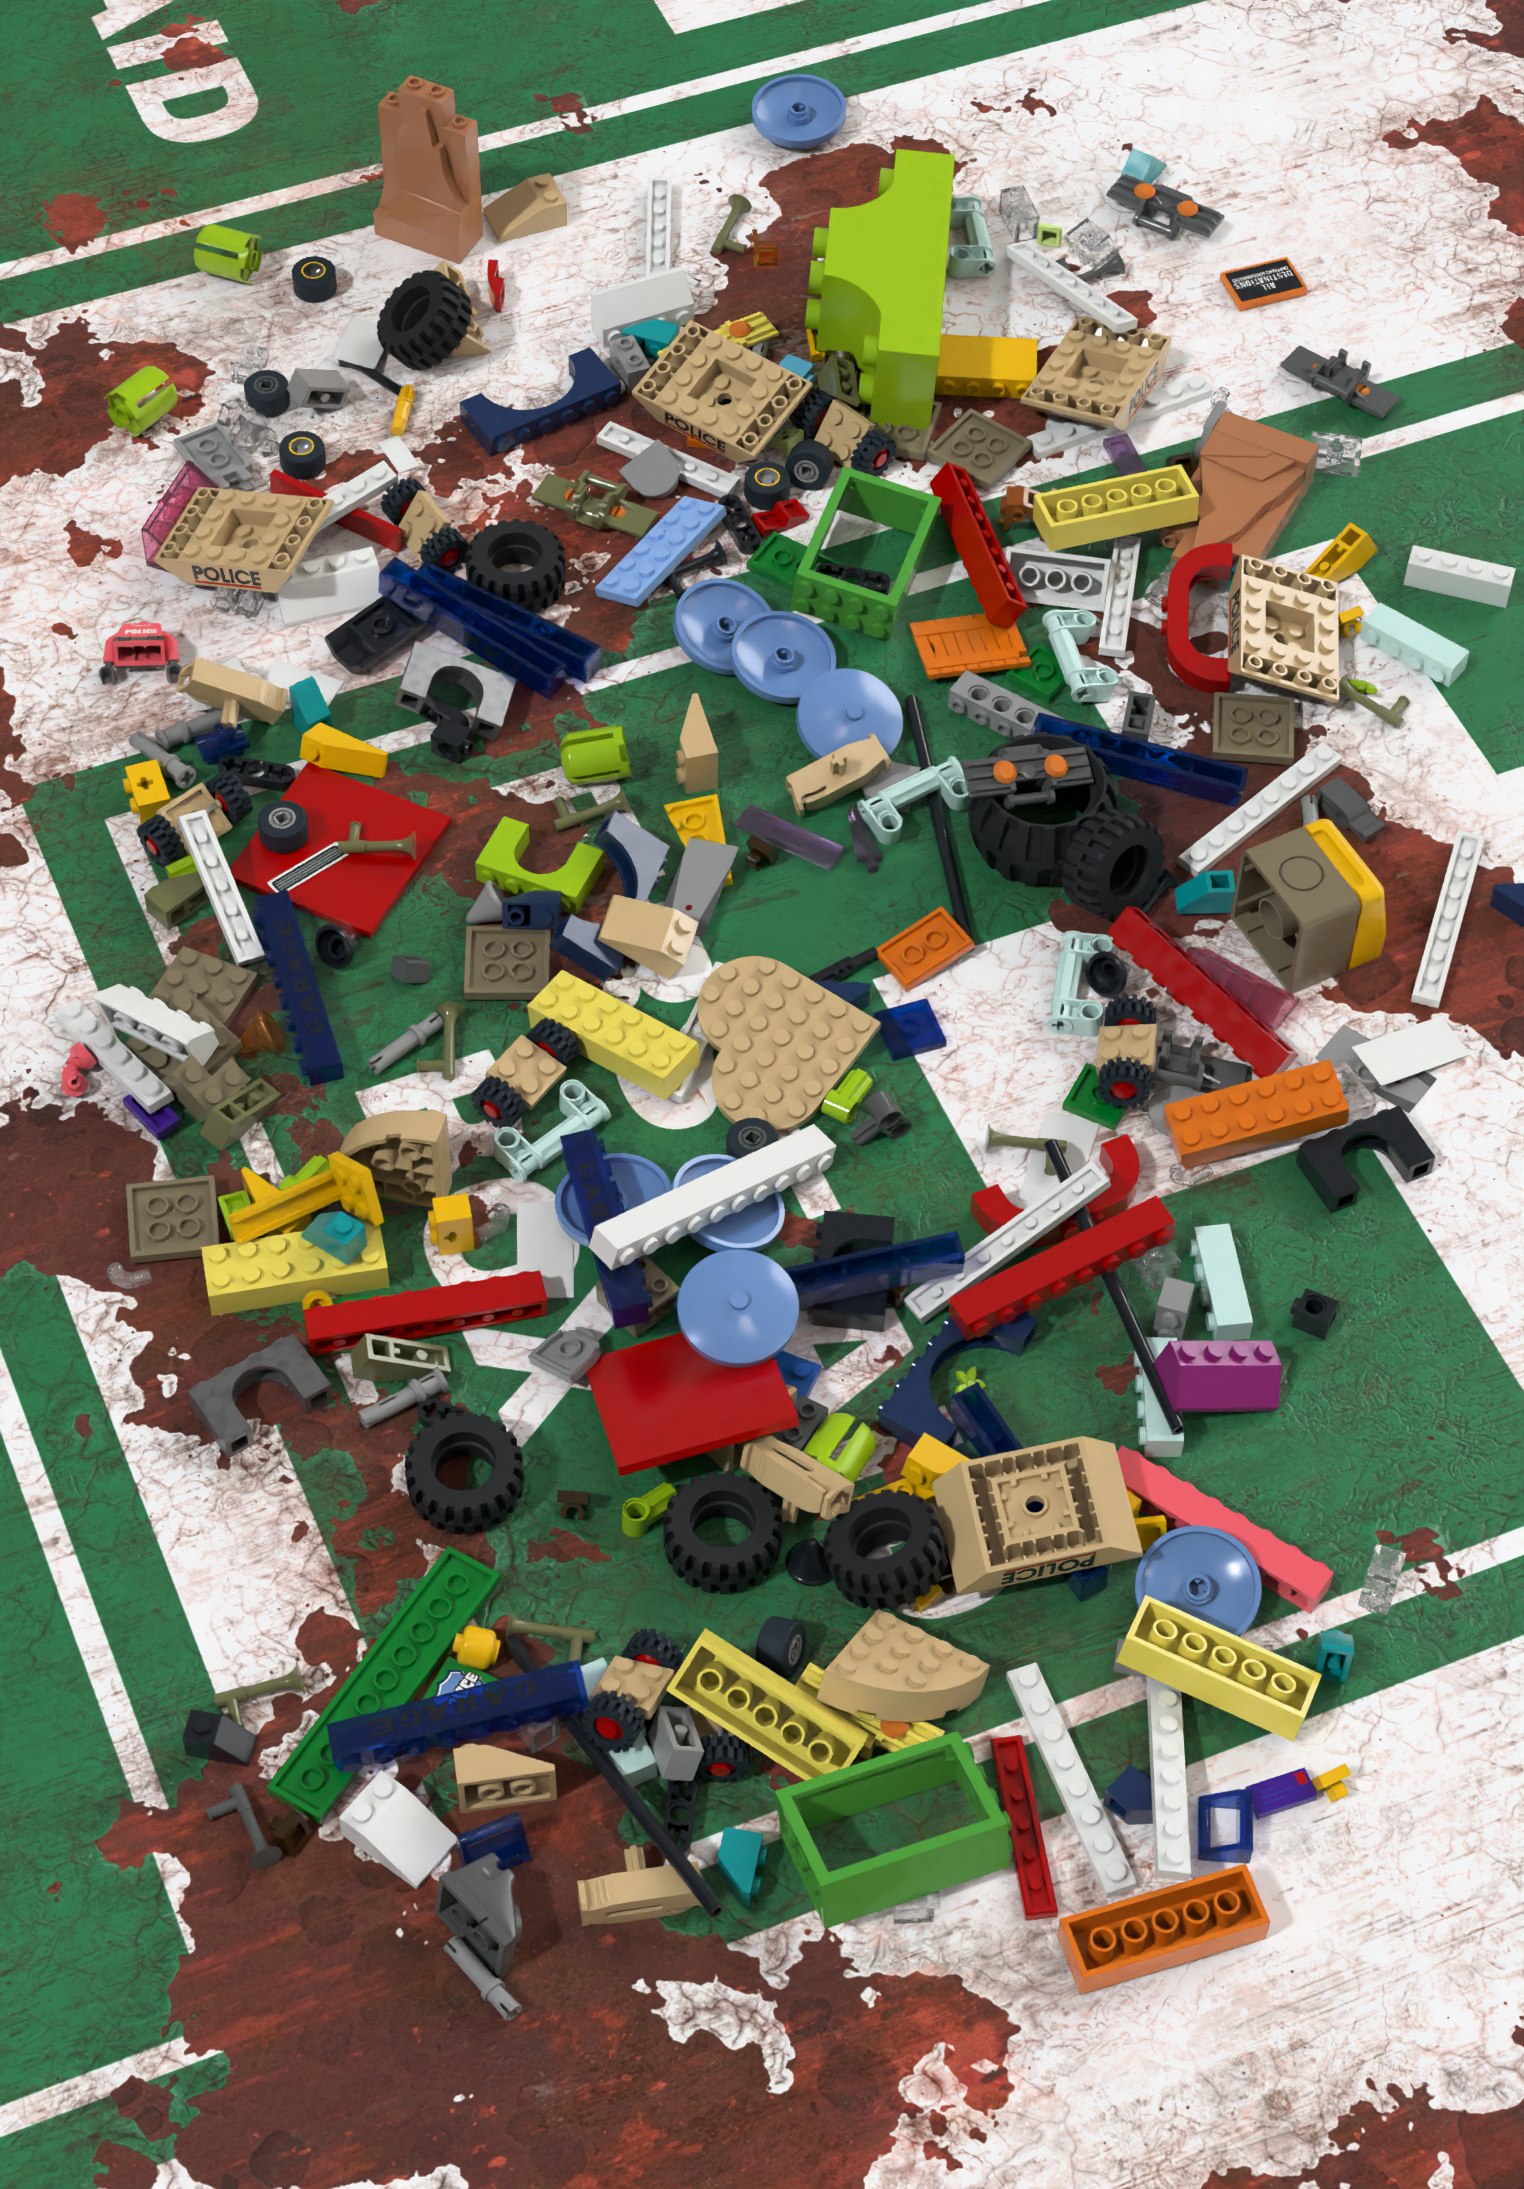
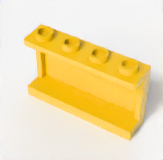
(985, 366)

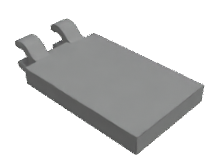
(215, 456)

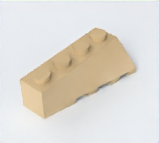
(472, 343)

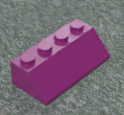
(1220, 1375)

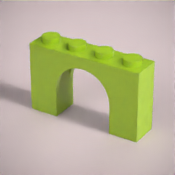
(504, 850)

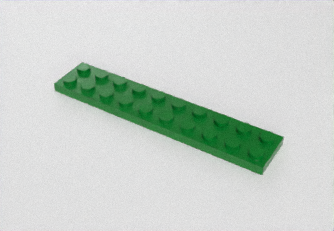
(387, 1676)

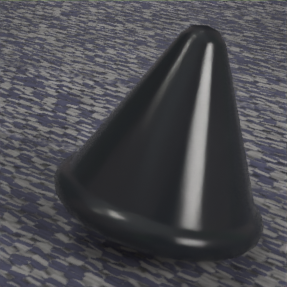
(336, 945)
(1107, 974)
(807, 1563)

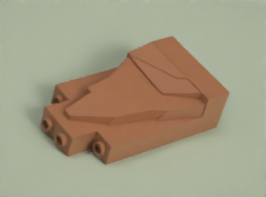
(429, 172)
(1246, 489)

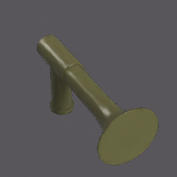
(739, 204)
(1390, 716)
(568, 820)
(355, 845)
(449, 1013)
(996, 1139)
(575, 1635)
(232, 1697)

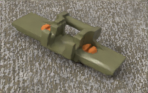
(597, 513)

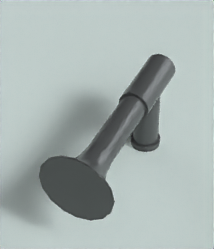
(1114, 264)
(264, 1853)

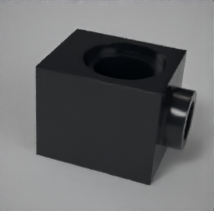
(452, 740)
(1314, 1324)

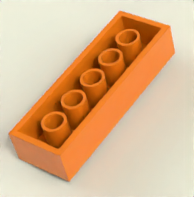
(1256, 1114)
(1163, 1929)

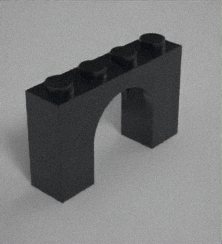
(1385, 1132)
(842, 1235)

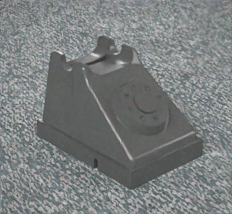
(482, 1910)

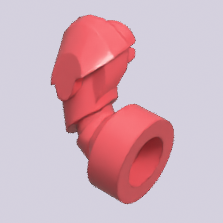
(73, 1082)

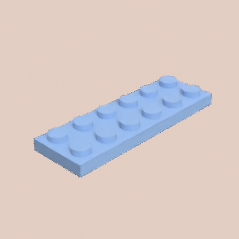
(660, 551)

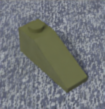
(839, 380)
(176, 899)
(238, 1113)
(396, 1359)

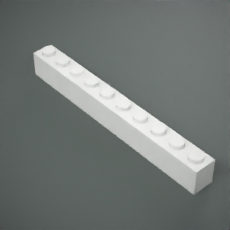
(712, 1197)

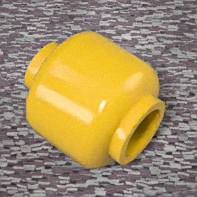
(476, 1647)

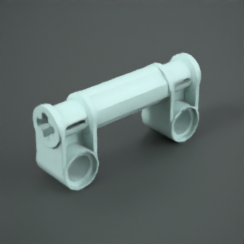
(969, 259)
(1064, 633)
(882, 808)
(1077, 1015)
(524, 1158)

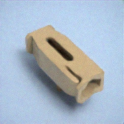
(232, 692)
(837, 774)
(797, 1479)
(634, 1893)

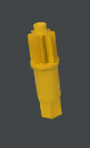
(403, 407)

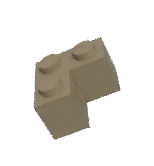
(202, 1090)

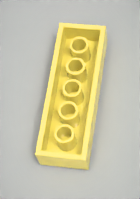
(1115, 507)
(618, 1035)
(285, 1269)
(1219, 1668)
(765, 1709)

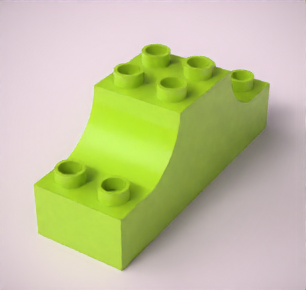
(888, 286)

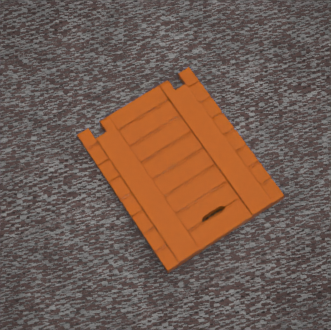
(967, 645)

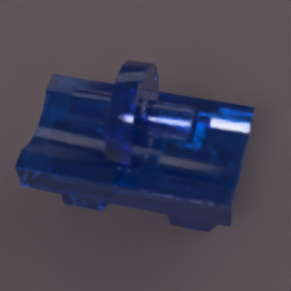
(221, 742)

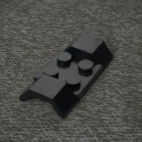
(372, 634)

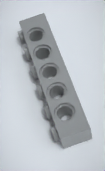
(993, 706)

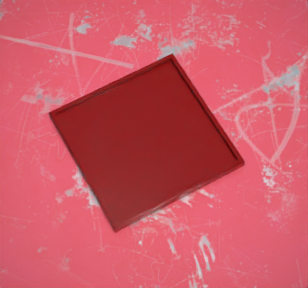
(361, 886)
(673, 1403)

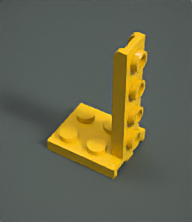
(345, 1182)

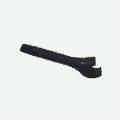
(374, 375)

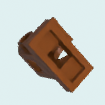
(1017, 506)

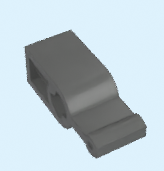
(1348, 809)

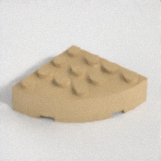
(405, 1154)
(901, 1673)

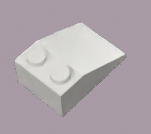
(397, 1830)

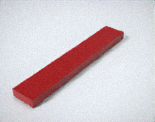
(355, 521)
(1026, 1834)

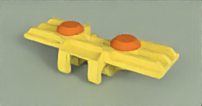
(746, 330)
(882, 1733)

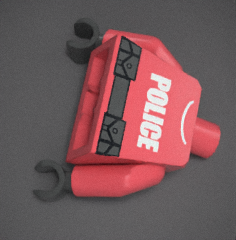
(140, 646)

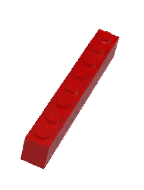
(978, 546)
(1202, 993)
(1061, 1268)
(426, 1311)

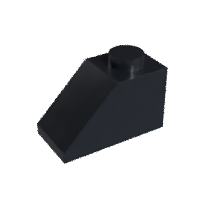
(218, 1739)

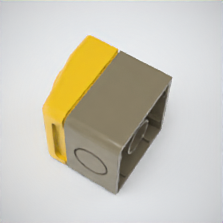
(1309, 905)

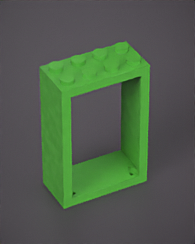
(849, 603)
(908, 1870)

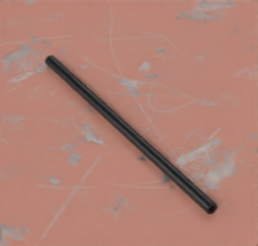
(938, 819)
(1121, 1302)
(627, 1794)

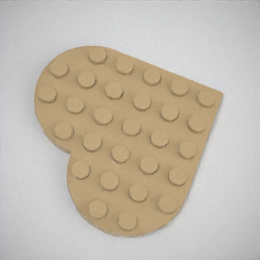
(777, 1040)

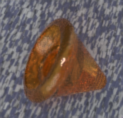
(262, 1034)

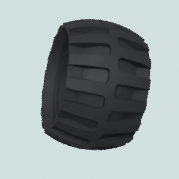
(1031, 850)

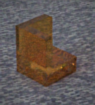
(764, 252)

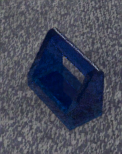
(508, 1846)
(1234, 1853)

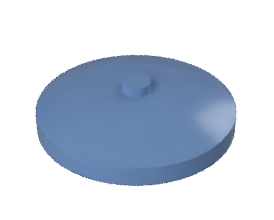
(798, 110)
(709, 619)
(780, 655)
(845, 709)
(637, 1183)
(750, 1228)
(738, 1308)
(1203, 1576)

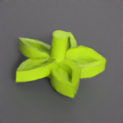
(1363, 686)
(967, 1379)

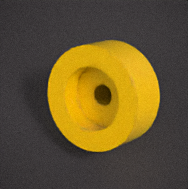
(316, 1298)

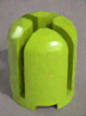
(232, 240)
(139, 417)
(595, 755)
(829, 1437)

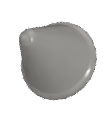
(487, 905)

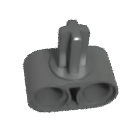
(885, 1117)

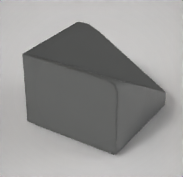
(410, 968)

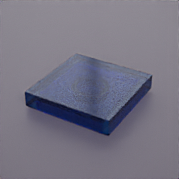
(910, 1029)

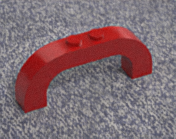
(1192, 667)
(1120, 1162)

